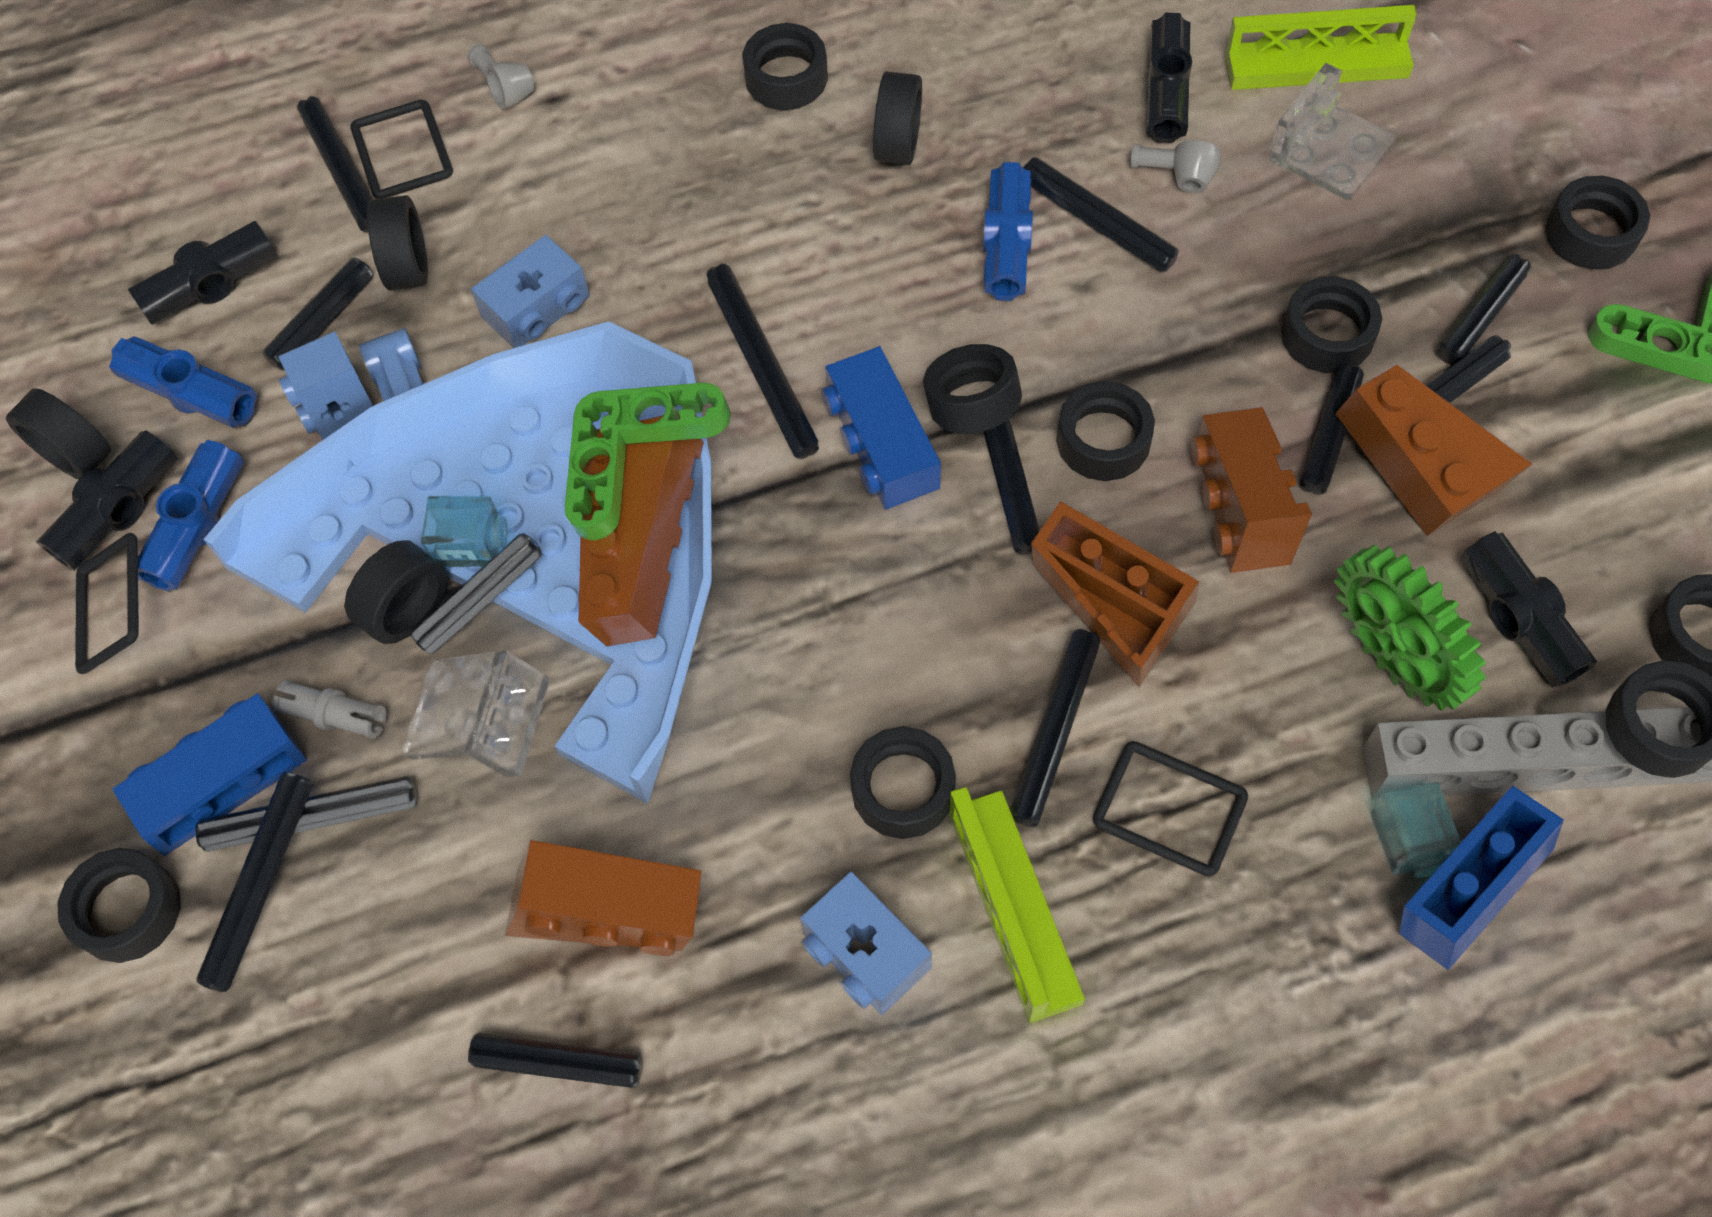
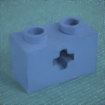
(531, 292)
(324, 385)
(856, 913)

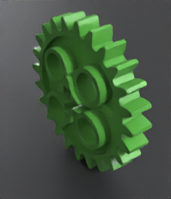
(1410, 627)

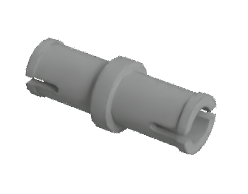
(329, 709)

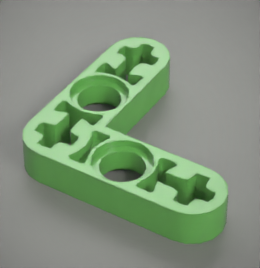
(1692, 341)
(624, 428)

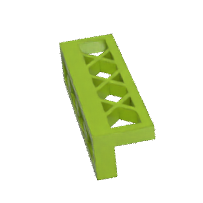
(1295, 62)
(1015, 905)

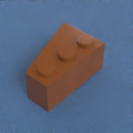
(1427, 448)
(1248, 491)
(1114, 587)
(603, 899)

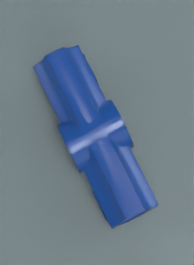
(1007, 231)
(183, 381)
(187, 515)

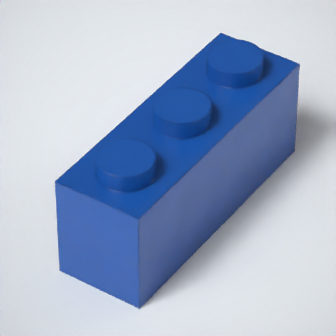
(881, 428)
(208, 774)
(1480, 877)

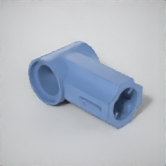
(392, 363)

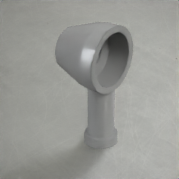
(506, 80)
(1192, 160)

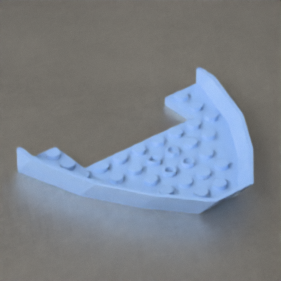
(506, 436)

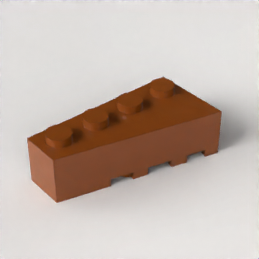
(626, 572)

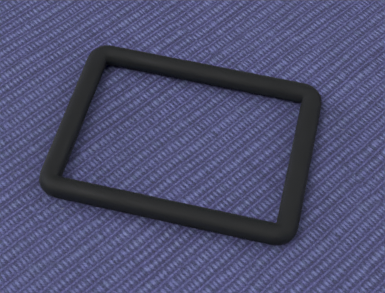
(412, 184)
(81, 663)
(1154, 847)

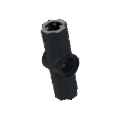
(1169, 78)
(202, 272)
(107, 500)
(1528, 609)

